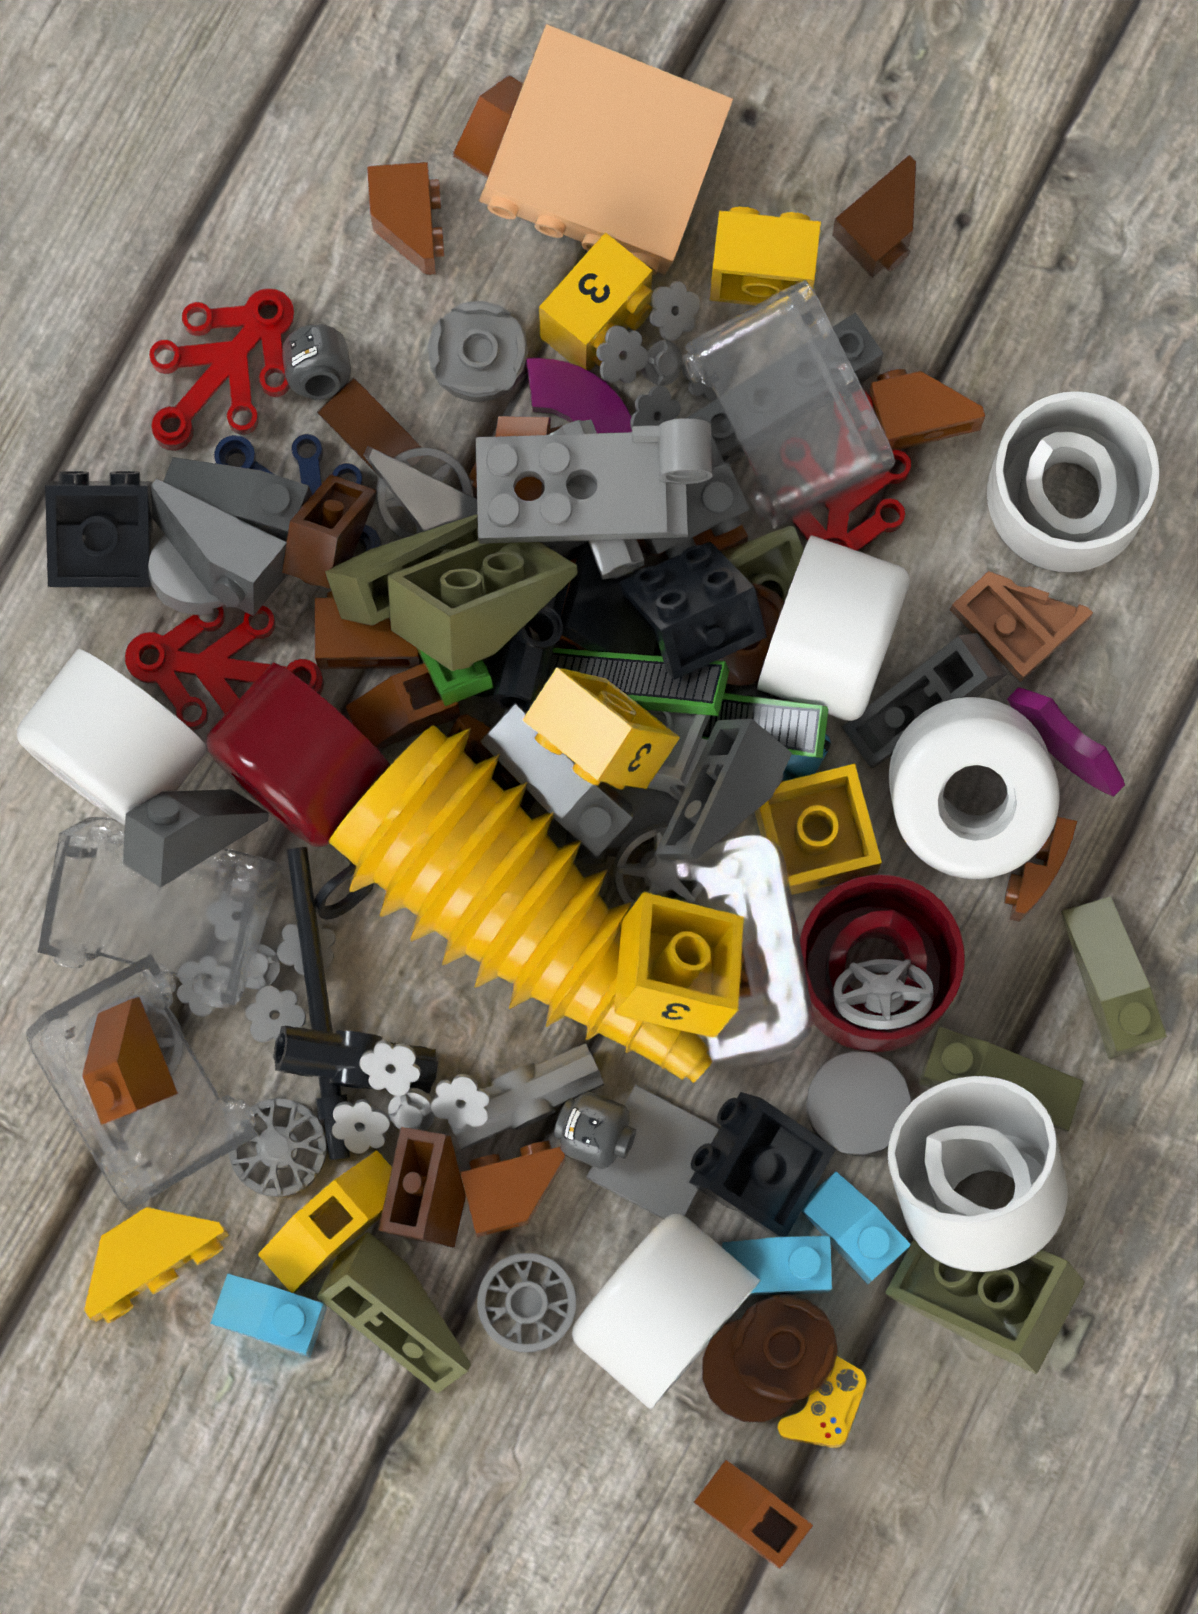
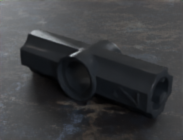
(527, 660)
(339, 1055)

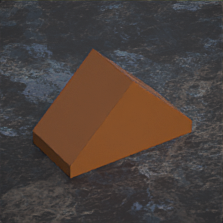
(487, 126)

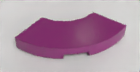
(575, 395)
(1067, 742)

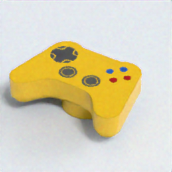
(829, 1411)

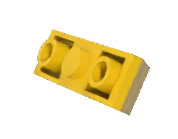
(328, 1223)
(144, 1256)

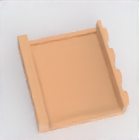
(605, 149)

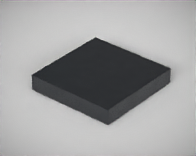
(601, 615)

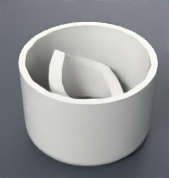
(1083, 432)
(834, 629)
(963, 735)
(108, 737)
(967, 1130)
(662, 1308)

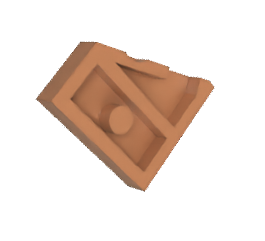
(1017, 622)

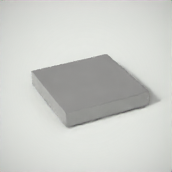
(660, 1159)

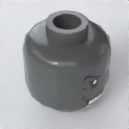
(316, 361)
(594, 1130)

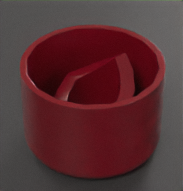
(295, 755)
(887, 910)

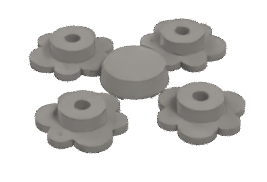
(660, 360)
(268, 998)
(410, 1107)

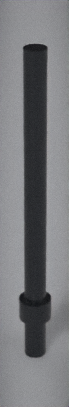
(315, 985)

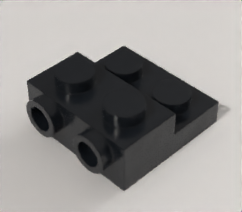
(98, 530)
(760, 1163)

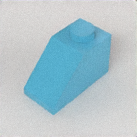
(854, 1227)
(786, 1263)
(269, 1314)

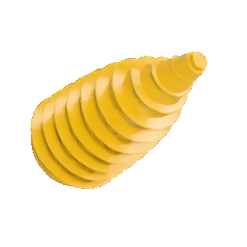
(499, 892)

